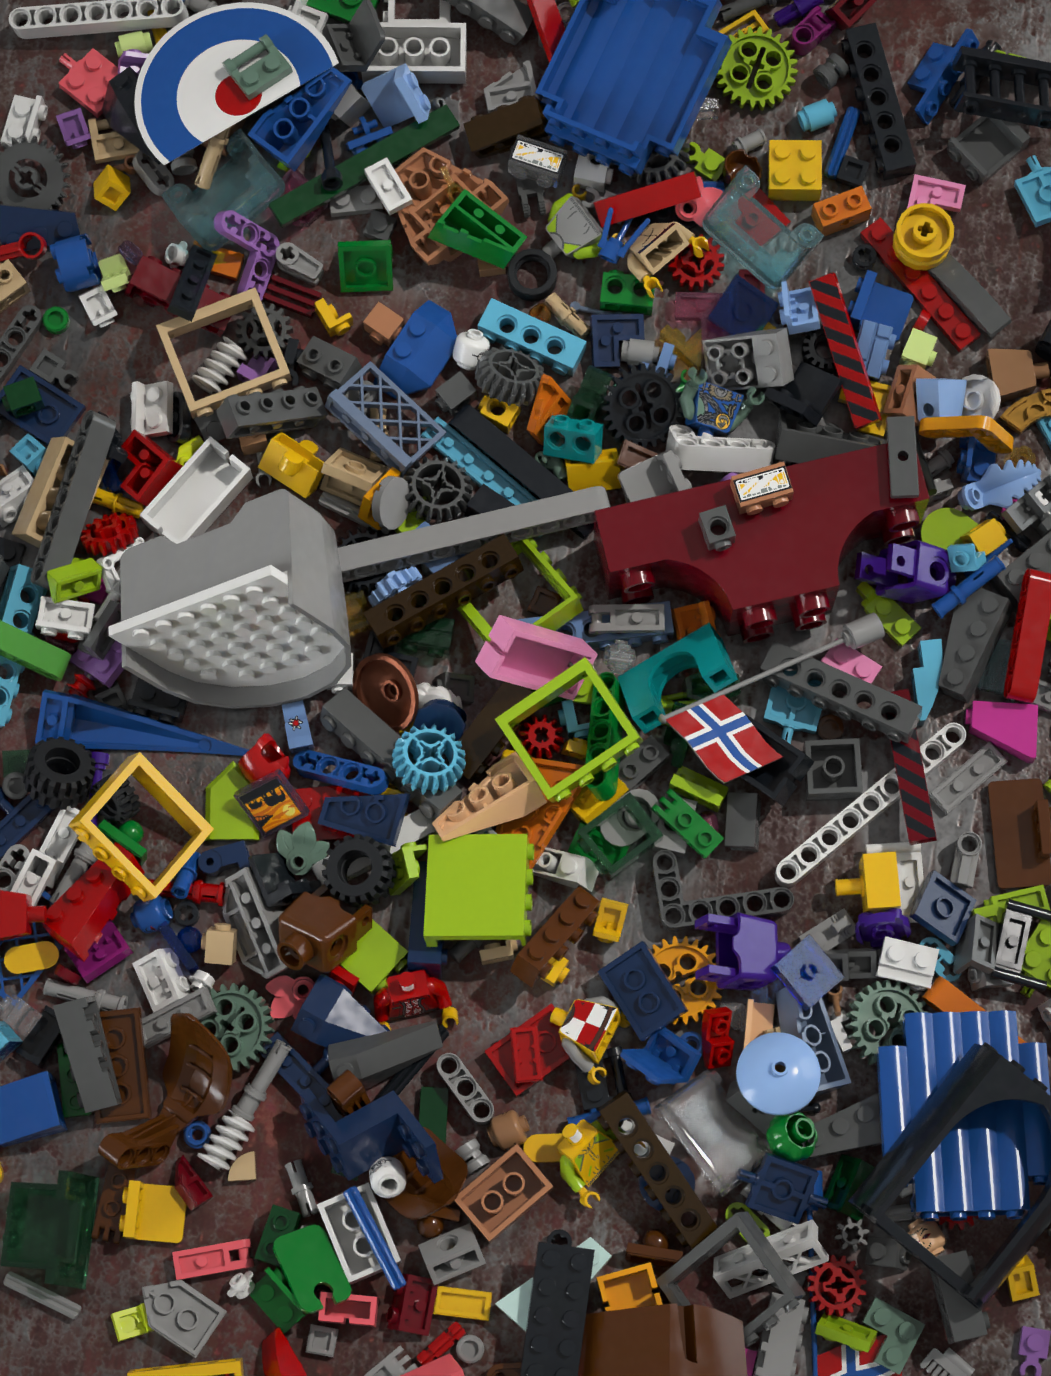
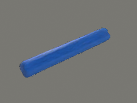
(374, 1238)

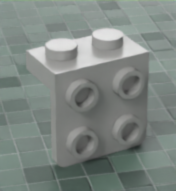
(654, 477)

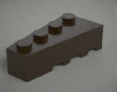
(484, 735)

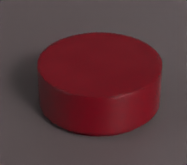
(68, 974)

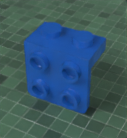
(879, 304)
(664, 1059)

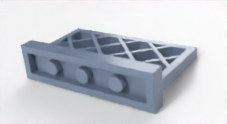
(372, 435)

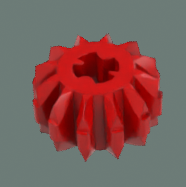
(552, 737)

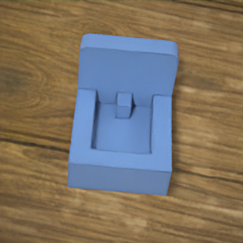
(667, 358)

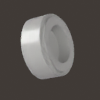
(470, 1349)

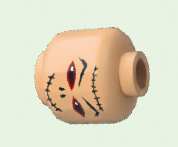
(928, 1235)

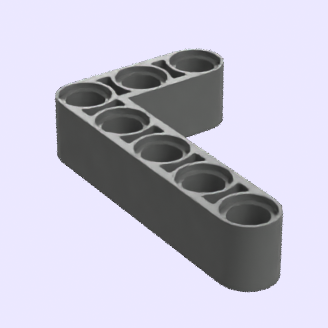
(711, 904)

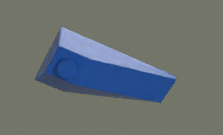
(297, 122)

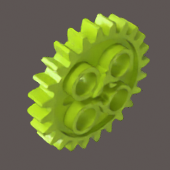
(777, 76)

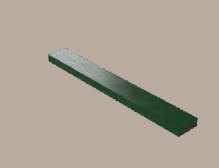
(394, 147)

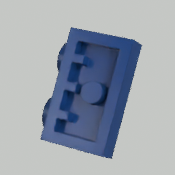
(973, 460)

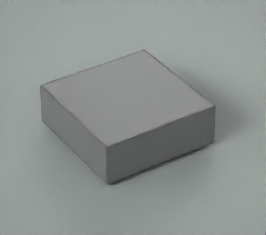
(322, 1340)

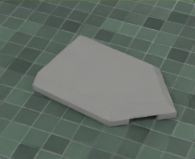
(181, 1314)

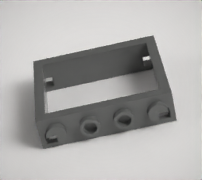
(745, 1224)

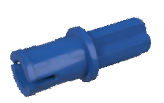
(185, 877)

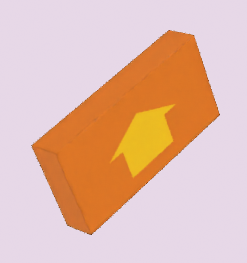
(227, 263)

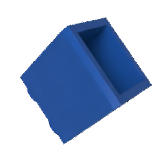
(30, 1109)

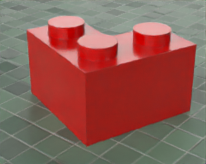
(152, 469)

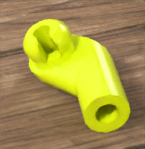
(187, 450)

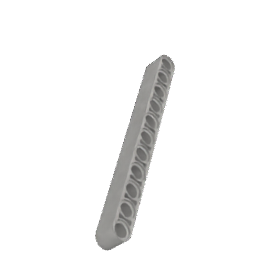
(470, 533)

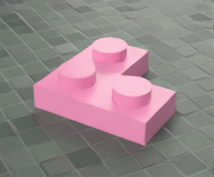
(937, 192)

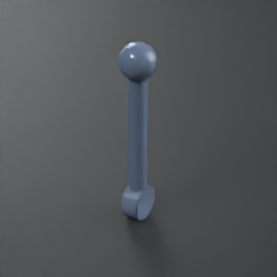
(577, 307)

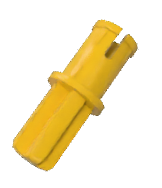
(118, 503)

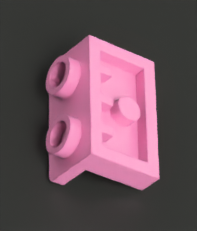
(852, 662)

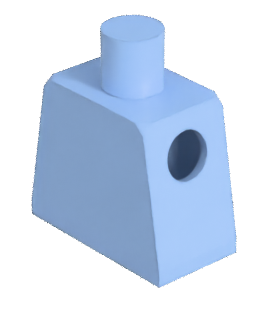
(940, 397)

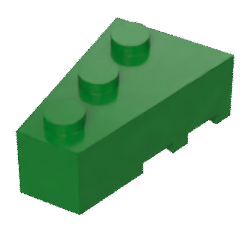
(478, 231)

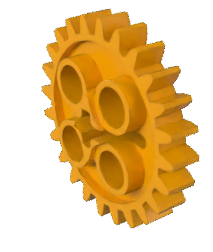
(670, 958)

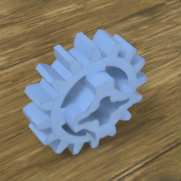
(394, 583)

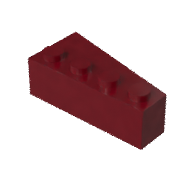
(157, 285)

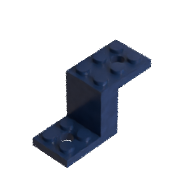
(370, 1133)

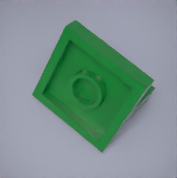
(365, 265)

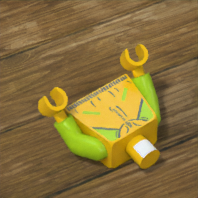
(586, 1155)

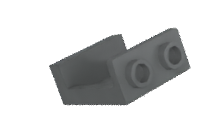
(987, 147)

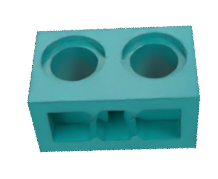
(573, 445)

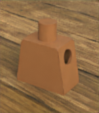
(1014, 372)

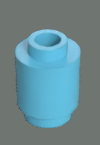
(817, 115)

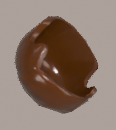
(736, 161)

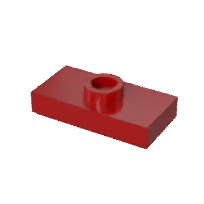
(526, 1054)

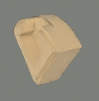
(243, 1168)

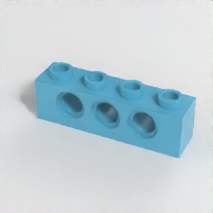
(524, 325)

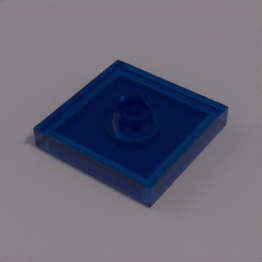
(742, 308)
(807, 972)

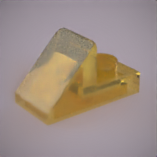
(687, 352)

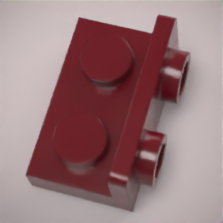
(413, 1306)

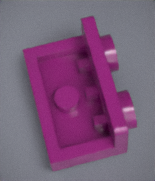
(102, 955)

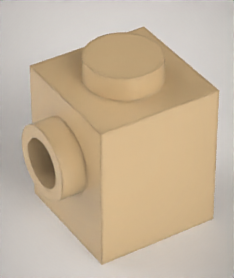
(220, 944)

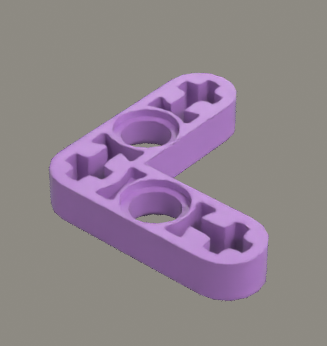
(257, 250)

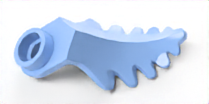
(1000, 485)

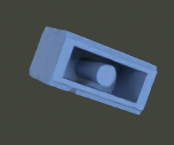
(873, 344)

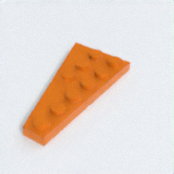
(544, 821)

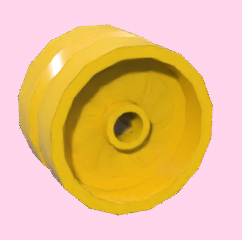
(923, 236)

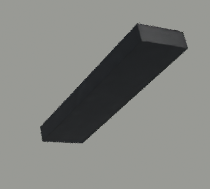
(192, 283)

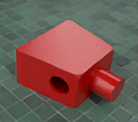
(18, 915)

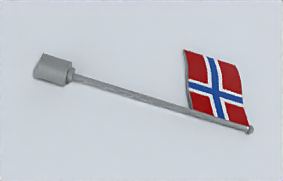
(725, 735)

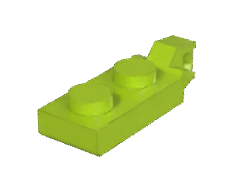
(893, 617)
(995, 905)

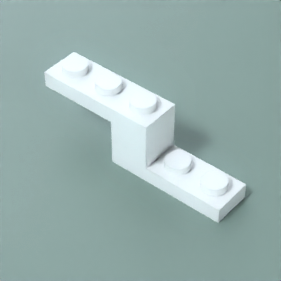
(45, 865)

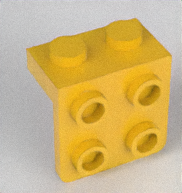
(153, 1213)

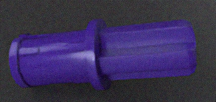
(795, 10)

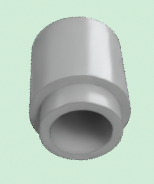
(639, 351)

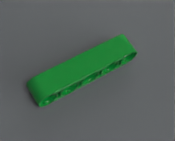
(604, 733)

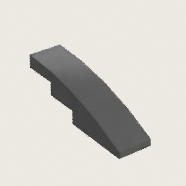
(970, 296)
(1029, 506)
(856, 962)

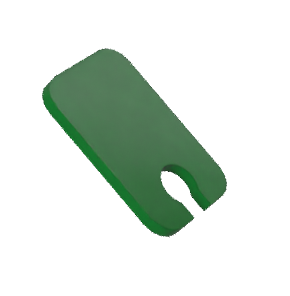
(308, 1262)

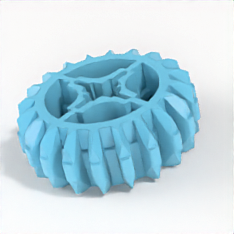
(427, 751)

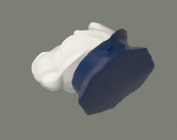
(440, 708)

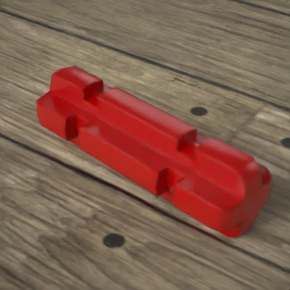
(441, 1344)

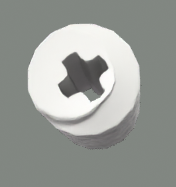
(220, 366)
(226, 1141)

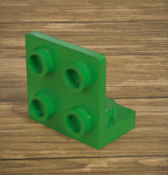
(277, 1300)

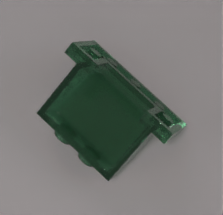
(52, 1228)

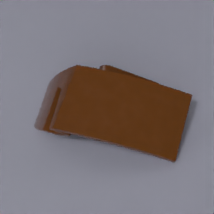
(663, 1342)

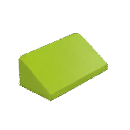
(74, 580)

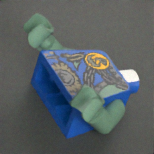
(714, 408)

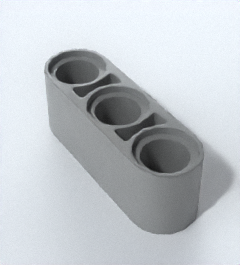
(460, 1076)

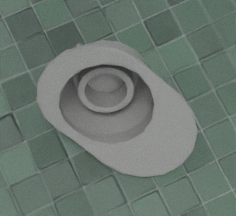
(621, 828)

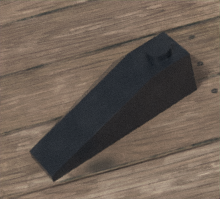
(120, 109)

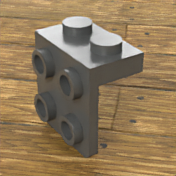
(358, 41)

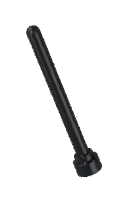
(331, 176)

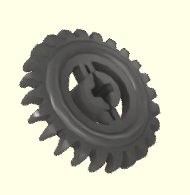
(54, 169)

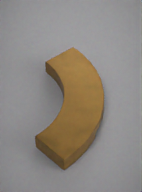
(1027, 411)

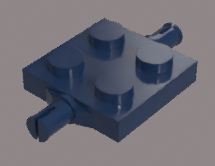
(782, 1188)

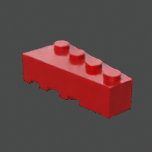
(87, 906)

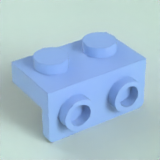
(799, 309)

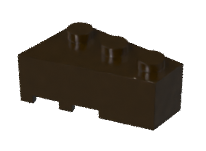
(498, 130)

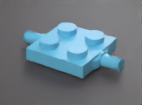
(1036, 192)
(792, 712)

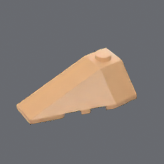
(499, 798)

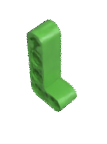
(33, 652)

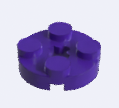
(879, 925)

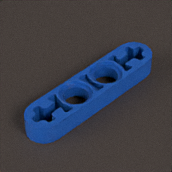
(338, 775)

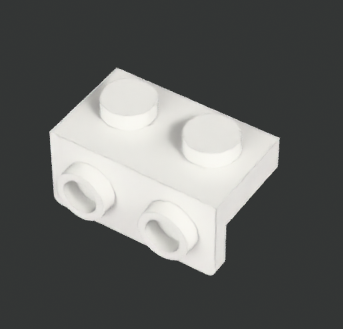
(65, 617)

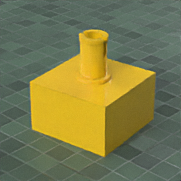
(876, 882)

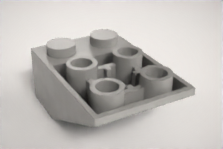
(749, 360)

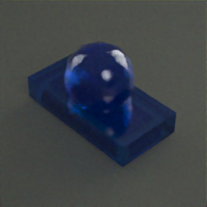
(187, 941)

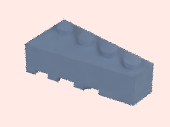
(815, 1030)

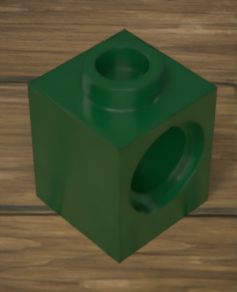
(22, 397)

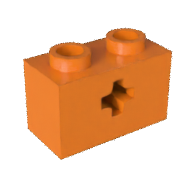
(841, 211)

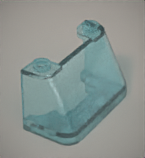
(241, 185)
(757, 235)

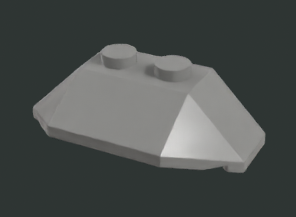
(255, 923)

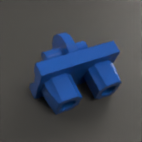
(359, 144)

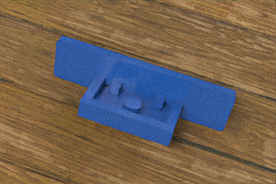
(936, 75)

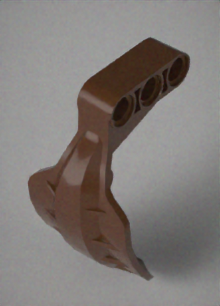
(196, 1085)
(420, 1194)

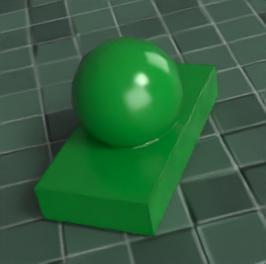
(128, 836)

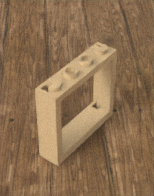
(211, 314)

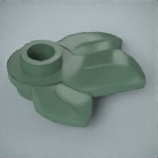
(301, 844)

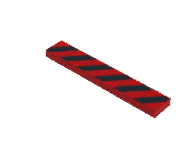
(845, 351)

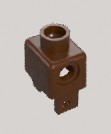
(319, 931)

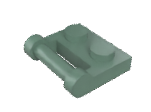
(260, 74)

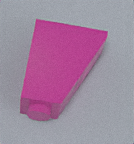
(1006, 726)

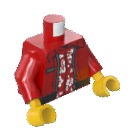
(413, 995)

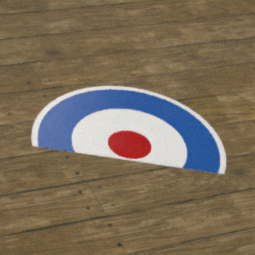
(190, 96)

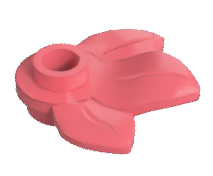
(700, 206)
(287, 999)

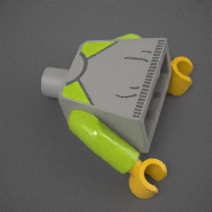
(573, 228)

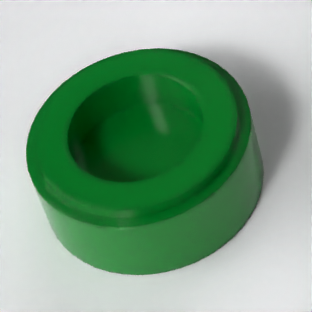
(56, 320)

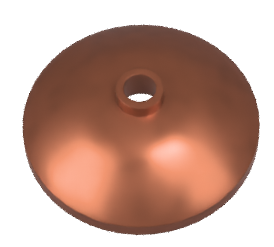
(387, 690)

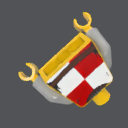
(588, 1031)

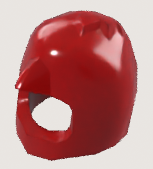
(264, 759)

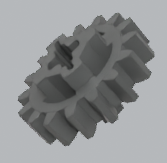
(258, 340)

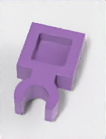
(1033, 1345)

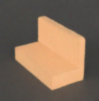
(758, 1019)

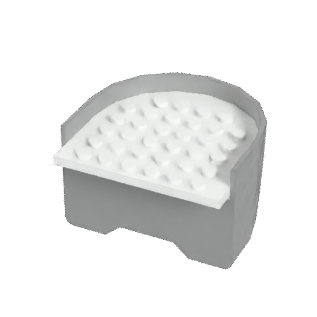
(239, 610)

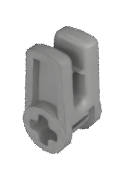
(301, 266)

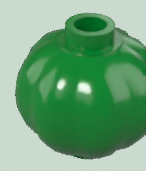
(788, 1133)

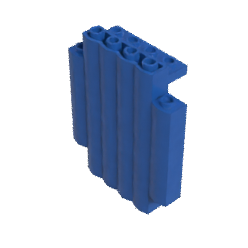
(631, 78)
(991, 1151)

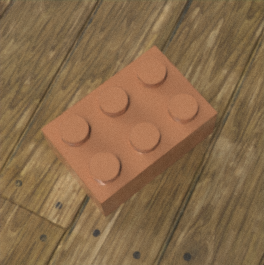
(503, 1193)

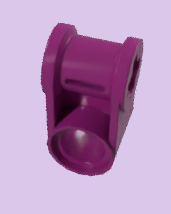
(814, 28)

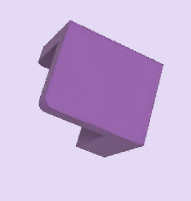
(256, 368)

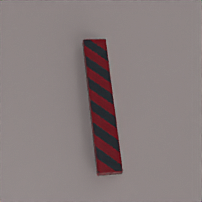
(913, 785)

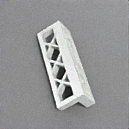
(788, 1245)

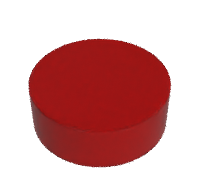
(921, 320)

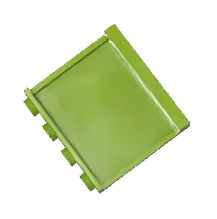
(478, 888)

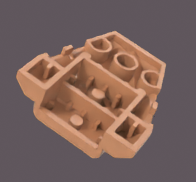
(430, 200)

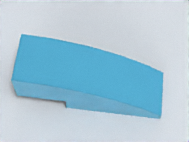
(927, 676)

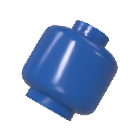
(151, 914)

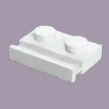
(907, 962)

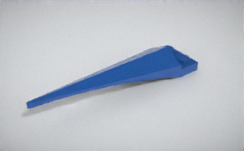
(109, 727)

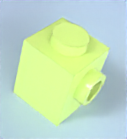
(919, 349)

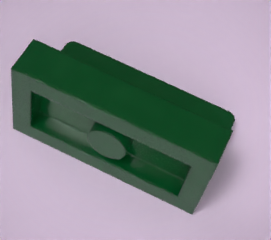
(845, 1181)

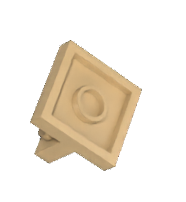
(350, 475)

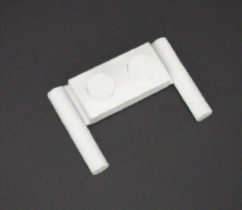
(909, 871)

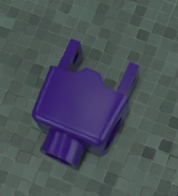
(922, 563)
(744, 951)

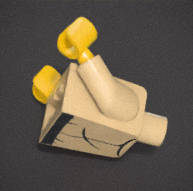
(657, 247)

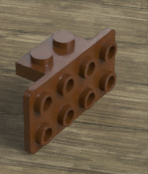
(1020, 833)

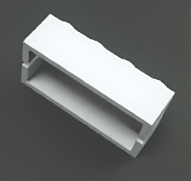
(197, 493)

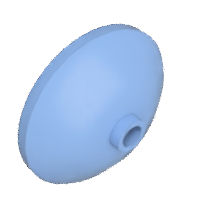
(776, 1091)

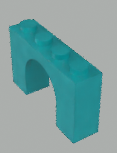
(645, 681)

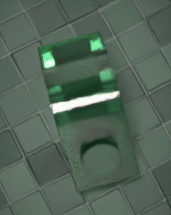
(587, 400)

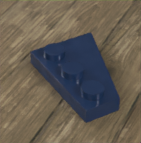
(50, 224)
(366, 815)

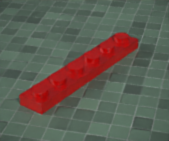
(923, 288)

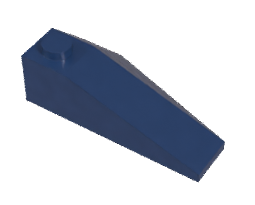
(334, 1015)

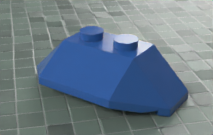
(420, 349)

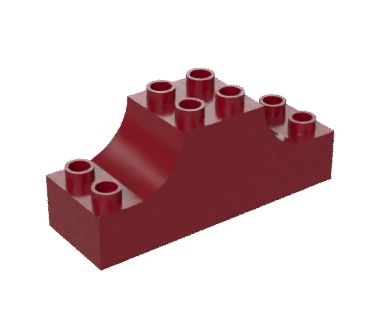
(781, 557)

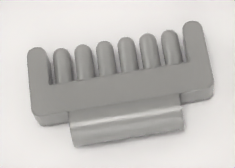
(949, 1361)

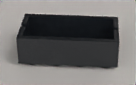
(778, 777)

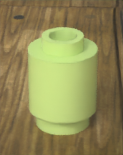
(135, 40)

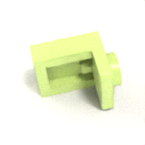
(114, 272)

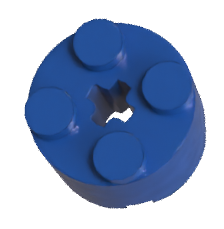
(76, 263)

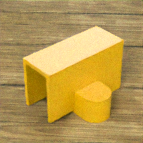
(293, 464)

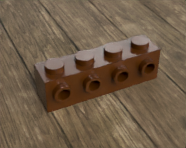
(555, 936)

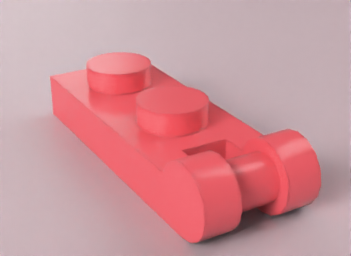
(212, 1259)

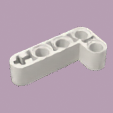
(718, 453)

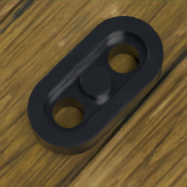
(181, 420)

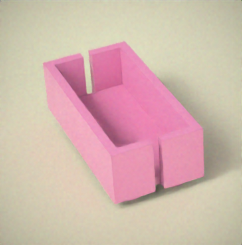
(531, 654)

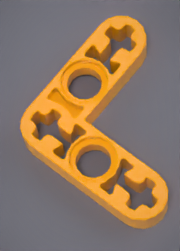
(981, 427)

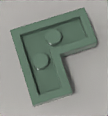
(900, 1332)

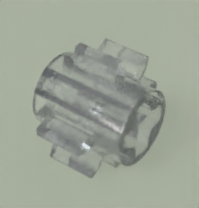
(619, 656)

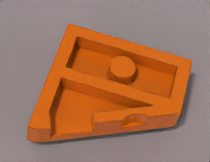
(548, 401)

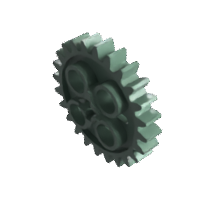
(868, 1011)
(250, 1040)

